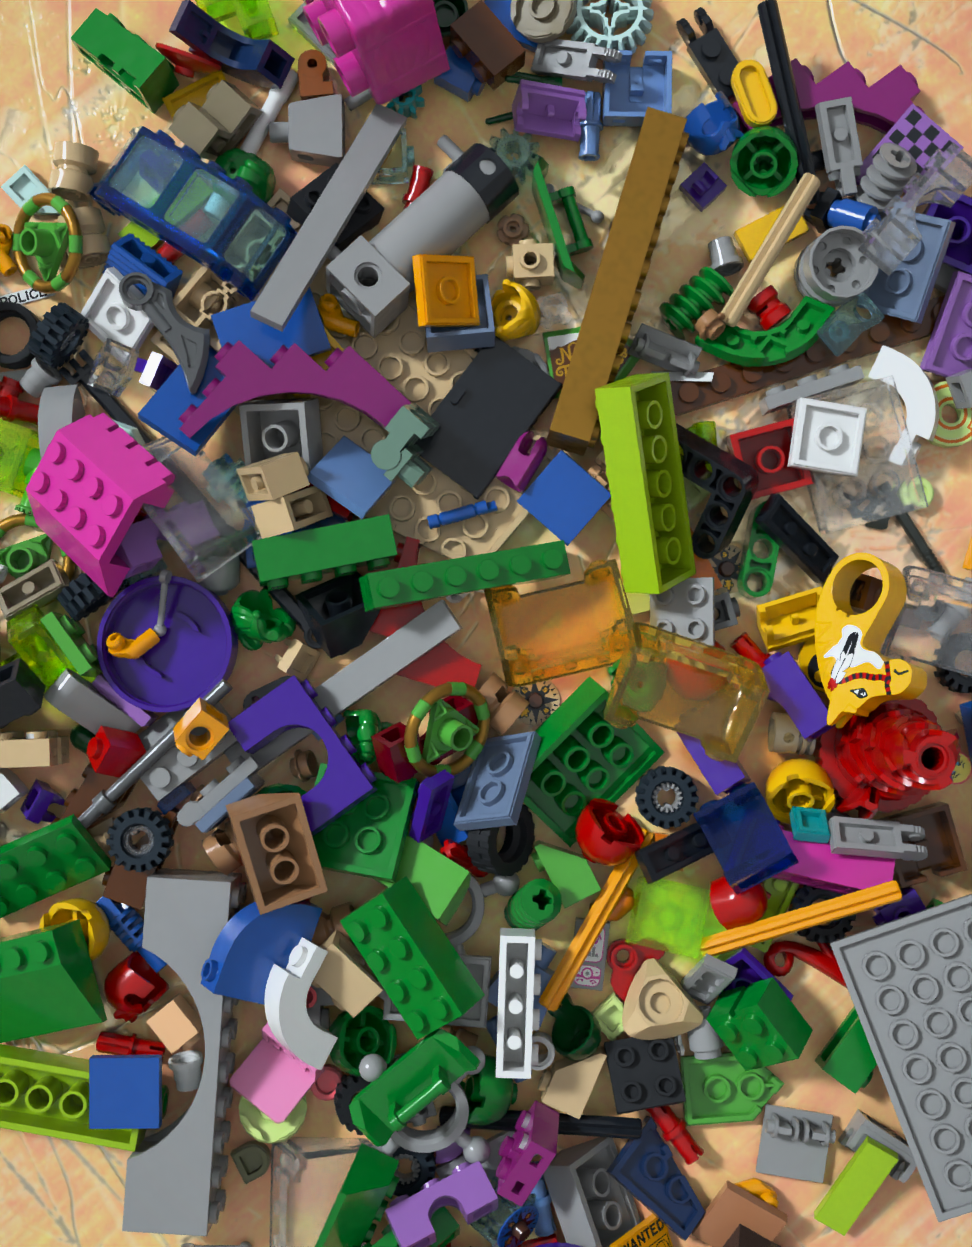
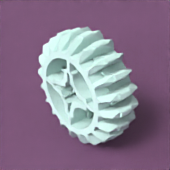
(632, 12)

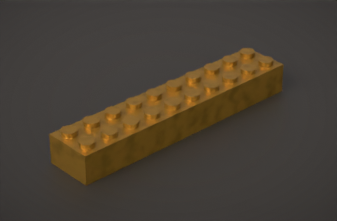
(618, 279)

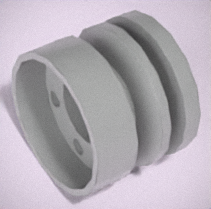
(840, 250)

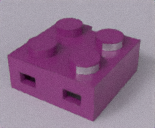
(535, 1134)

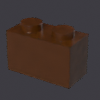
(486, 45)

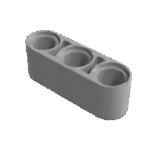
(86, 705)

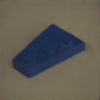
(654, 1179)

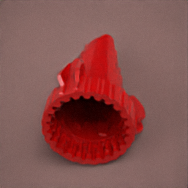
(879, 761)

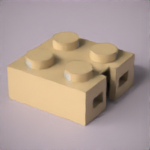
(37, 749)

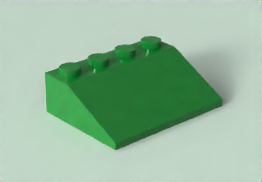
(584, 760)
(47, 982)

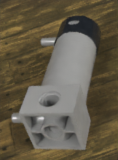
(378, 275)

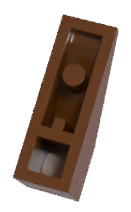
(130, 886)

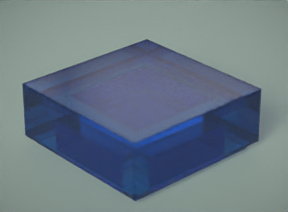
(176, 797)

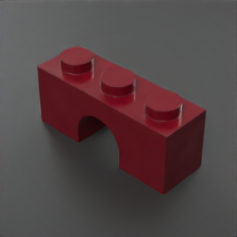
(390, 743)

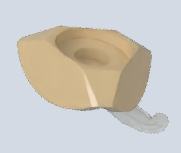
(659, 1006)

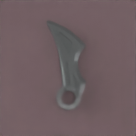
(187, 341)

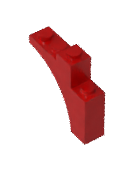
(442, 662)

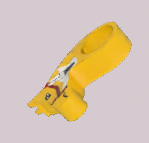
(849, 644)

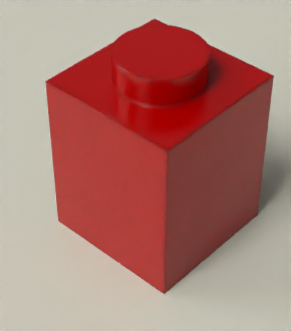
(114, 751)

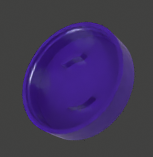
(187, 660)

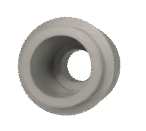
(704, 1039)

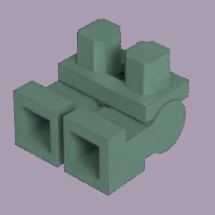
(397, 450)

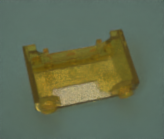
(561, 626)
(687, 690)

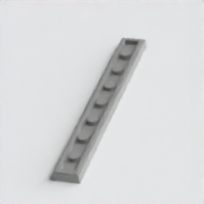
(328, 218)
(366, 675)

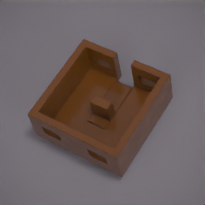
(940, 839)

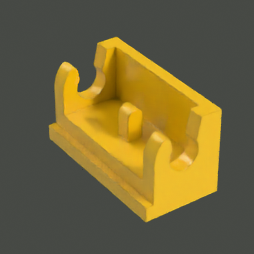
(788, 619)

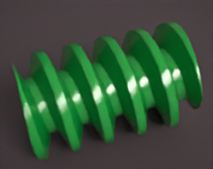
(693, 300)
(533, 905)

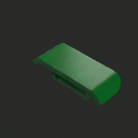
(567, 269)
(410, 1085)

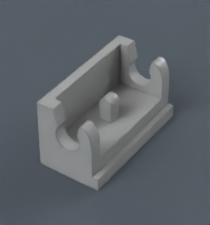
(863, 1126)

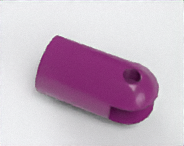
(519, 464)

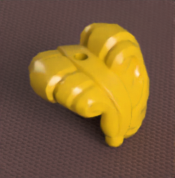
(520, 304)

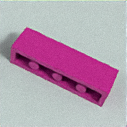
(834, 871)

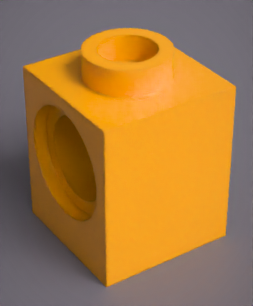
(200, 715)

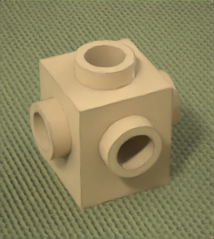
(531, 264)

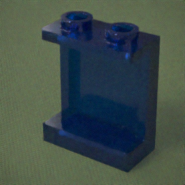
(745, 837)

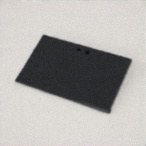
(494, 405)

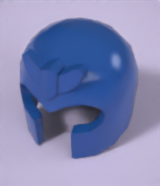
(713, 126)

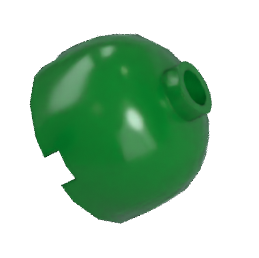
(764, 161)
(362, 1036)
(487, 1095)

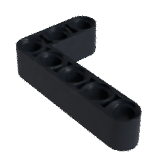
(722, 489)

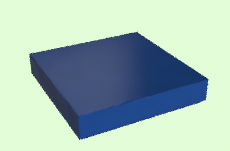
(564, 497)
(125, 1091)

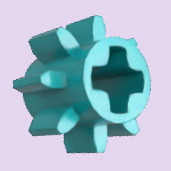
(410, 105)

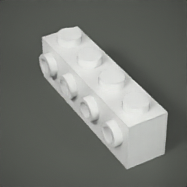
(515, 1003)

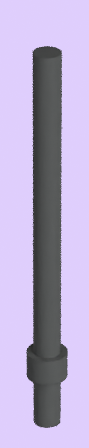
(106, 800)

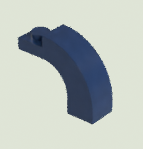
(247, 59)

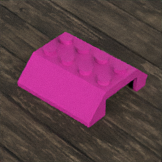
(92, 492)

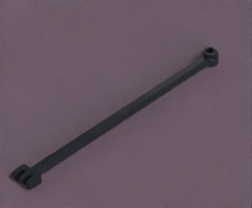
(120, 414)

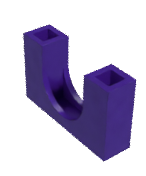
(798, 697)
(294, 707)

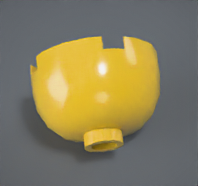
(800, 785)
(92, 919)

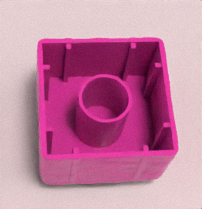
(380, 43)

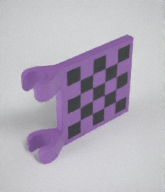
(915, 134)

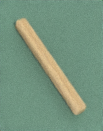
(770, 248)

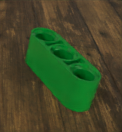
(751, 563)

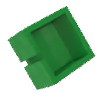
(759, 1024)

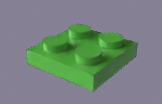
(69, 638)

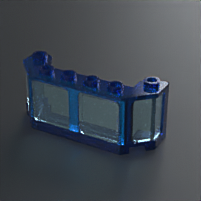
(195, 209)

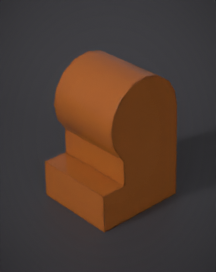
(314, 75)

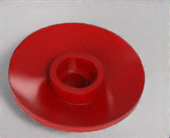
(187, 63)

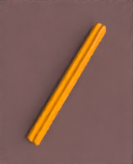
(801, 918)
(590, 930)

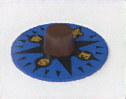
(518, 1227)

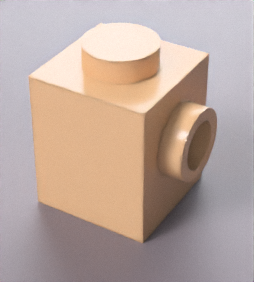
(176, 1024)

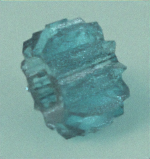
(520, 145)

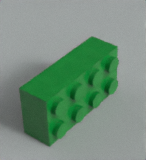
(323, 551)
(412, 958)

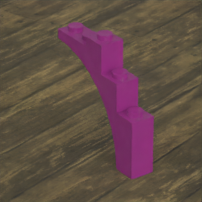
(874, 106)
(294, 372)

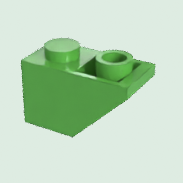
(567, 871)

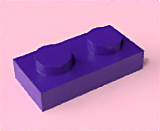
(431, 805)

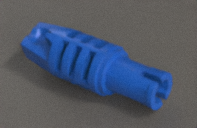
(128, 927)

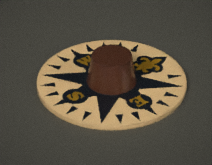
(726, 567)
(543, 702)

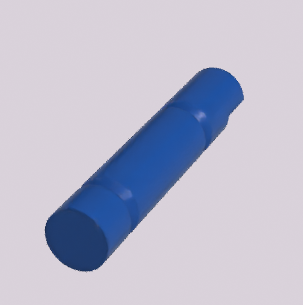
(461, 513)

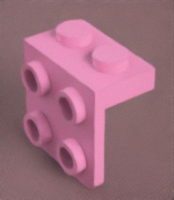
(273, 1078)

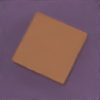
(736, 1207)

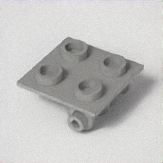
(686, 609)
(794, 1143)

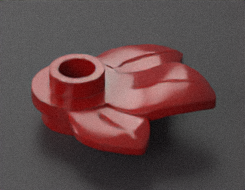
(624, 971)

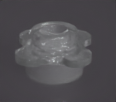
(557, 301)

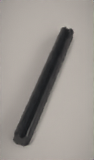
(786, 87)
(568, 1125)

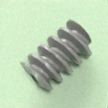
(886, 177)

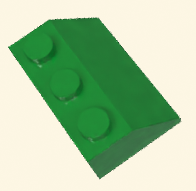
(360, 1200)

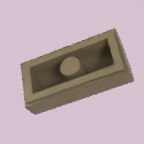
(33, 588)

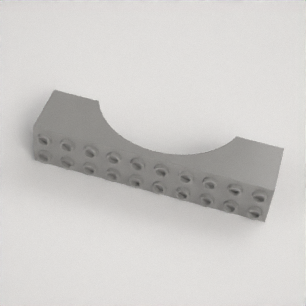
(179, 1170)

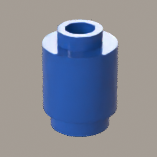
(851, 213)

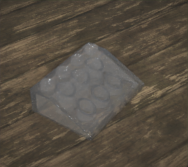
(887, 472)

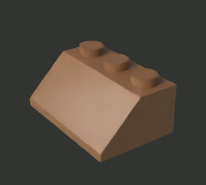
(276, 849)

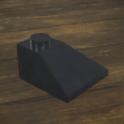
(337, 614)

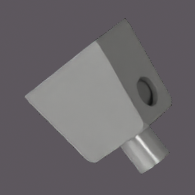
(313, 130)

